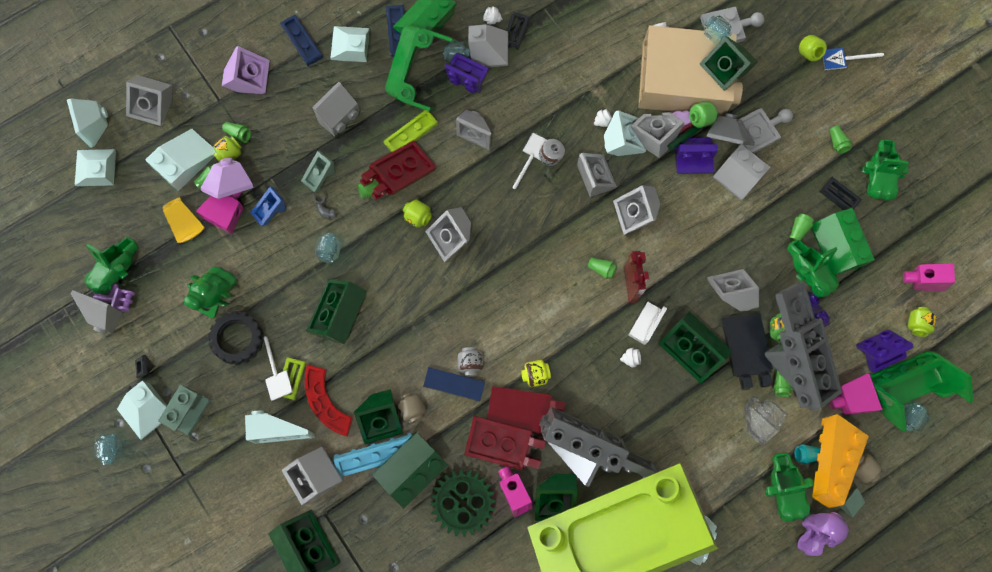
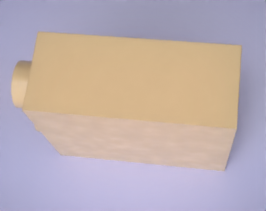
(673, 73)

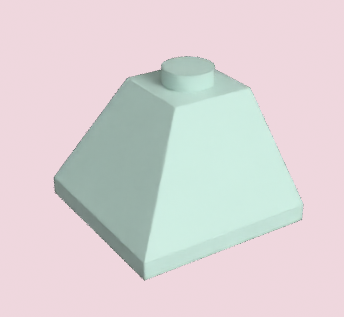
(350, 44)
(88, 119)
(620, 137)
(95, 167)
(142, 409)

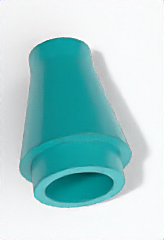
(806, 453)

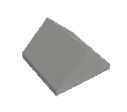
(595, 173)

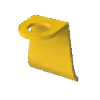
(182, 221)

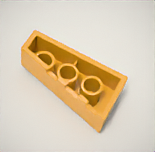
(838, 460)

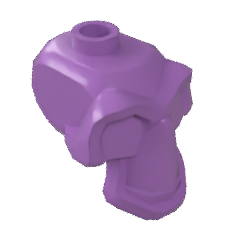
(822, 530)

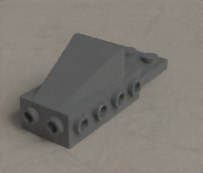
(797, 358)
(588, 447)

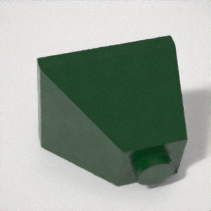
(728, 63)
(378, 417)
(555, 496)

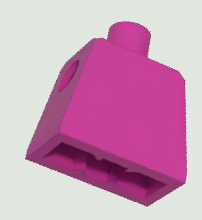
(222, 212)
(931, 277)
(857, 397)
(517, 499)

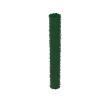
(686, 135)

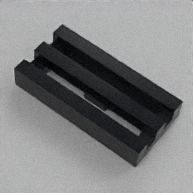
(511, 43)
(839, 198)

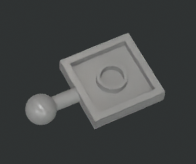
(731, 16)
(763, 129)

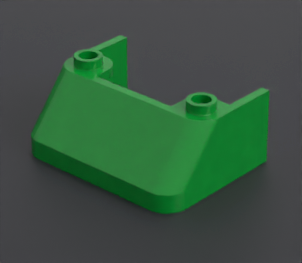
(410, 40)
(916, 378)

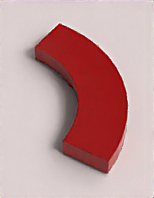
(321, 404)

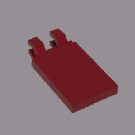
(398, 170)
(635, 277)
(520, 407)
(502, 444)

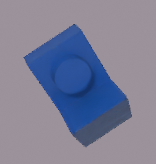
(268, 206)

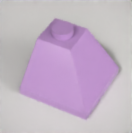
(246, 72)
(226, 179)

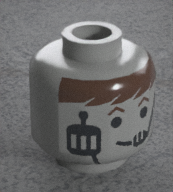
(551, 152)
(470, 361)

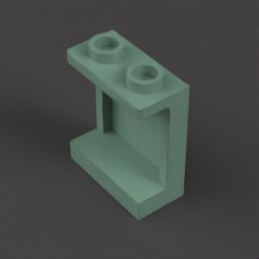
(184, 410)

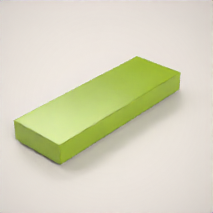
(411, 131)

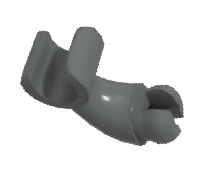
(324, 212)

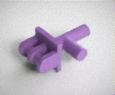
(118, 298)

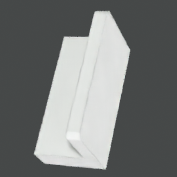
(647, 323)

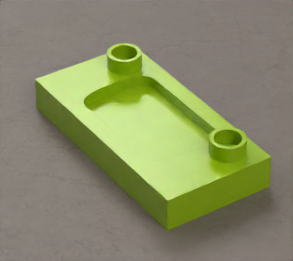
(627, 530)

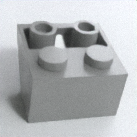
(312, 476)

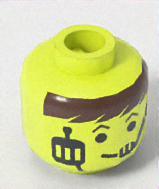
(536, 373)

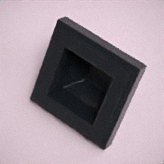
(143, 366)

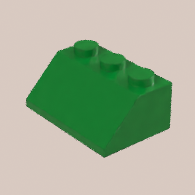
(427, 15)
(845, 234)

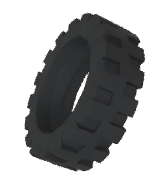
(221, 324)

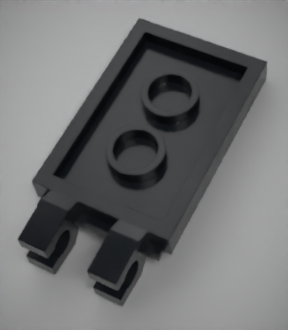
(748, 342)

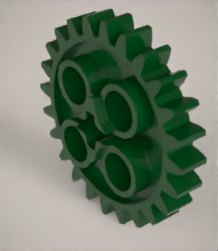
(450, 517)

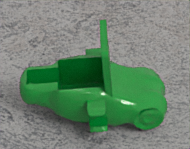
(885, 171)
(110, 265)
(814, 268)
(209, 290)
(789, 489)

